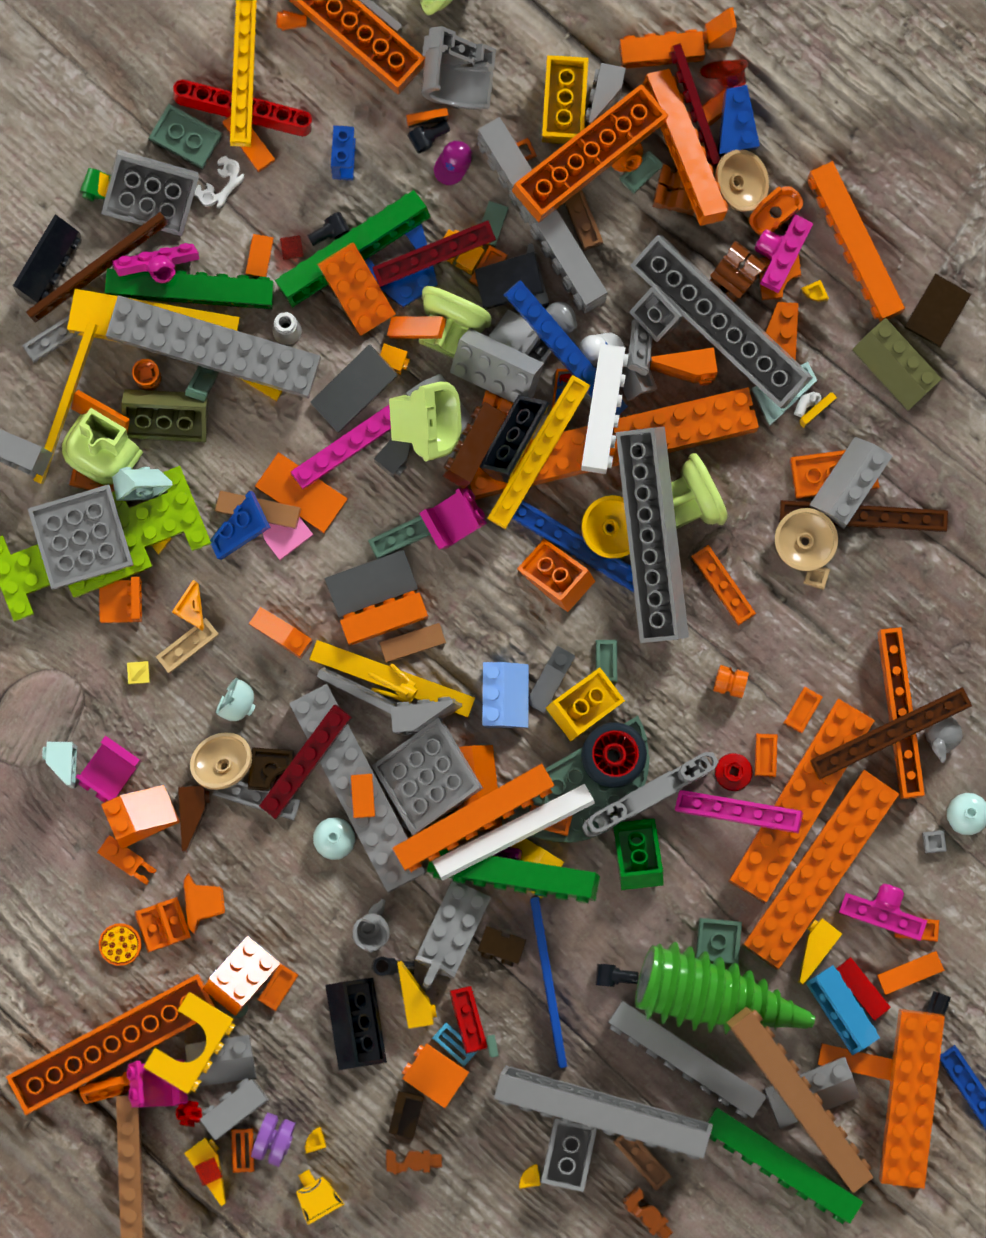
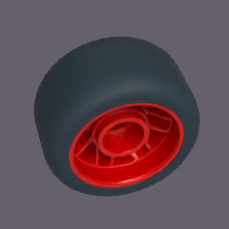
(626, 743)

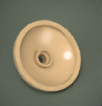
(749, 177)
(816, 529)
(216, 754)

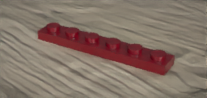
(691, 96)
(434, 253)
(305, 761)

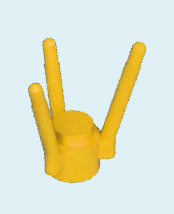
(405, 692)

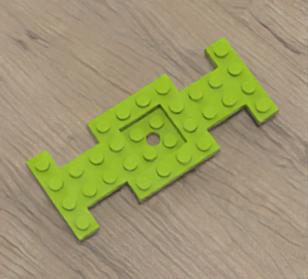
(142, 527)

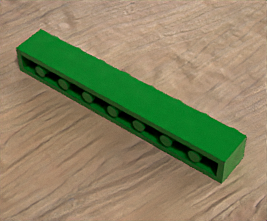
(369, 239)
(194, 289)
(528, 876)
(783, 1166)

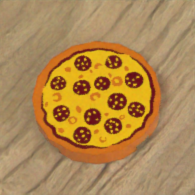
(120, 944)

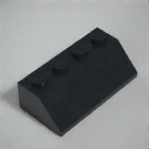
(47, 261)
(514, 437)
(355, 1023)

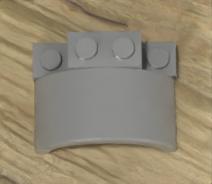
(448, 81)

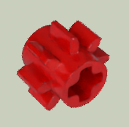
(189, 1113)

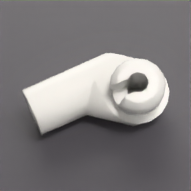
(805, 401)

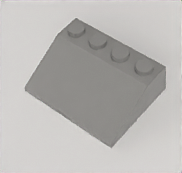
(145, 187)

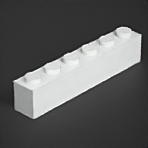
(603, 409)

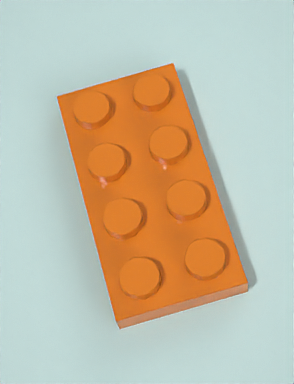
(356, 289)

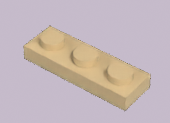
(186, 646)

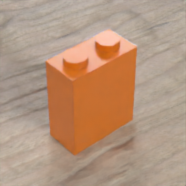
(434, 1074)

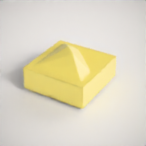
(138, 672)

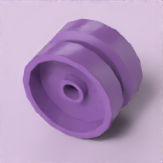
(276, 1140)

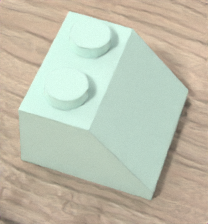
(139, 483)
(62, 760)

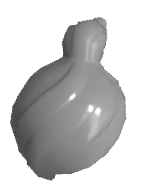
(563, 315)
(944, 737)
(372, 930)

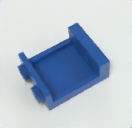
(343, 153)

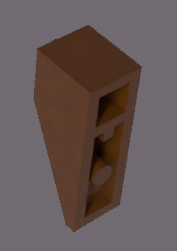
(192, 809)

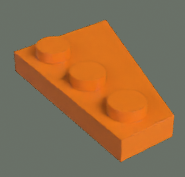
(783, 326)

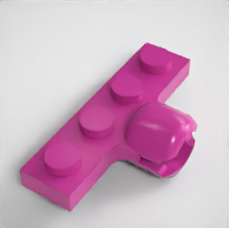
(782, 251)
(158, 263)
(884, 912)

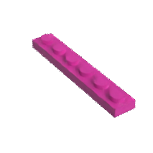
(343, 448)
(739, 811)

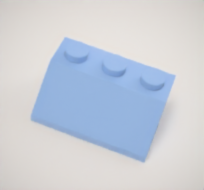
(505, 695)

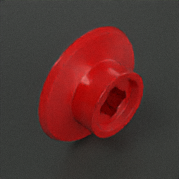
(729, 781)

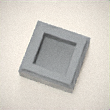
(934, 842)

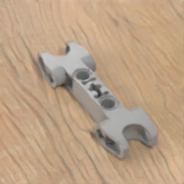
(649, 794)

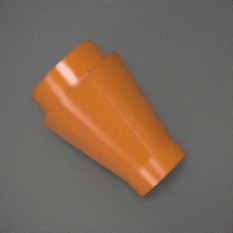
(289, 20)

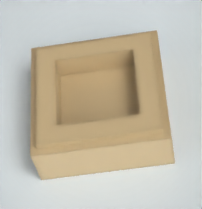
(817, 578)

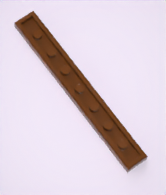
(97, 267)
(885, 517)
(890, 733)

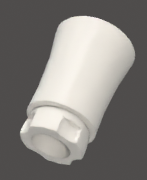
(288, 335)

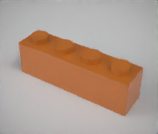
(655, 50)
(384, 618)

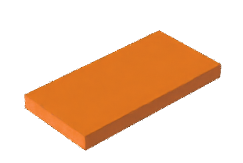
(812, 470)
(317, 502)

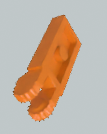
(124, 859)
(105, 1089)

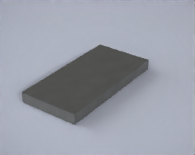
(354, 388)
(371, 583)

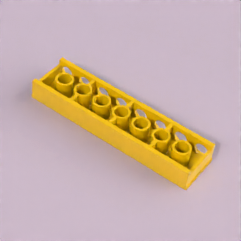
(98, 309)

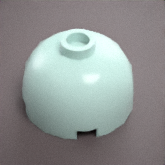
(237, 701)
(967, 813)
(334, 838)

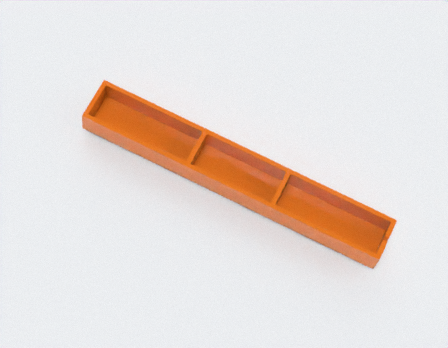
(685, 427)

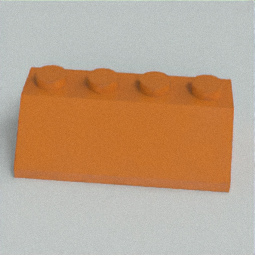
(483, 765)

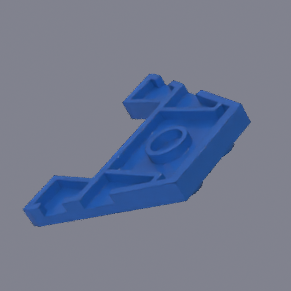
(409, 288)

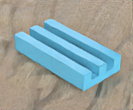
(441, 1032)

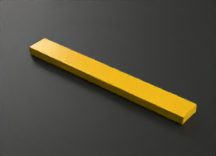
(243, 73)
(68, 394)
(538, 452)
(361, 667)

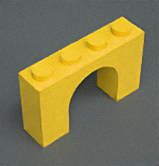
(186, 1074)

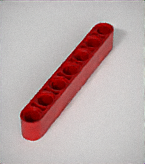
(216, 95)

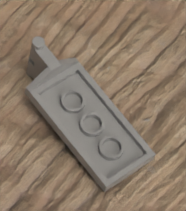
(451, 932)

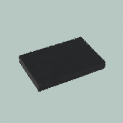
(501, 276)

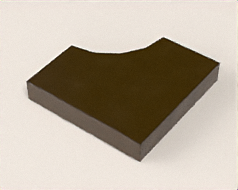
(267, 766)

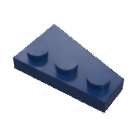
(241, 528)

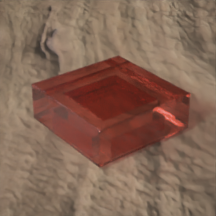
(291, 247)
(208, 1171)

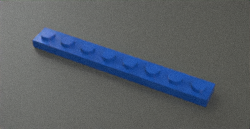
(554, 336)

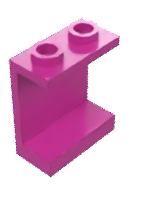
(453, 518)
(108, 770)
(151, 1090)

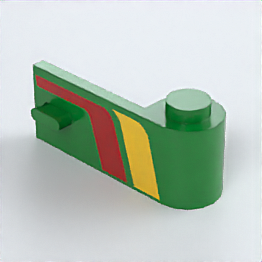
(94, 185)

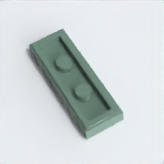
(399, 537)

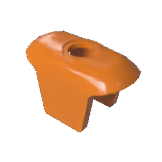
(784, 198)
(202, 902)

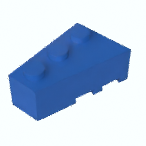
(737, 122)

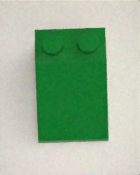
(638, 854)

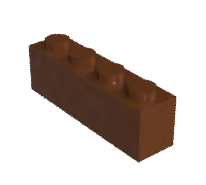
(474, 445)

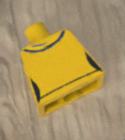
(317, 1197)

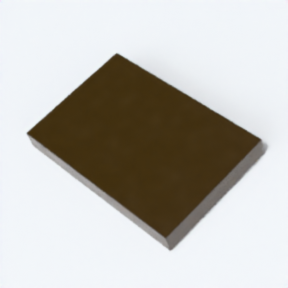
(937, 310)

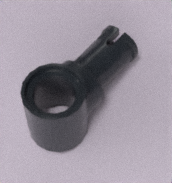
(423, 138)
(334, 227)
(392, 966)
(610, 976)

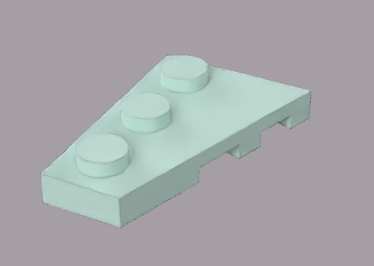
(771, 410)

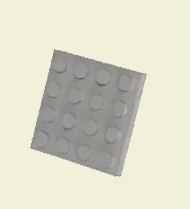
(80, 537)
(427, 776)

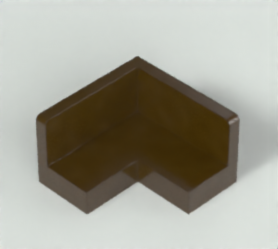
(406, 1114)

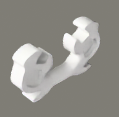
(208, 197)

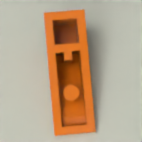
(720, 30)
(281, 632)

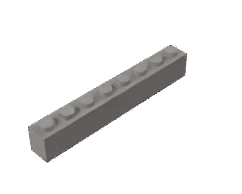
(686, 1059)

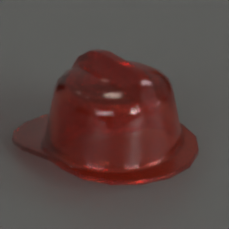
(727, 72)

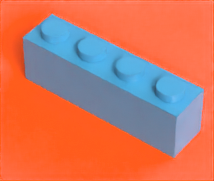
(842, 1010)

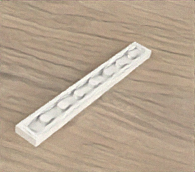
(513, 832)

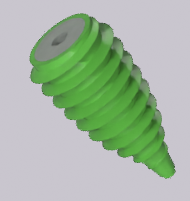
(708, 992)

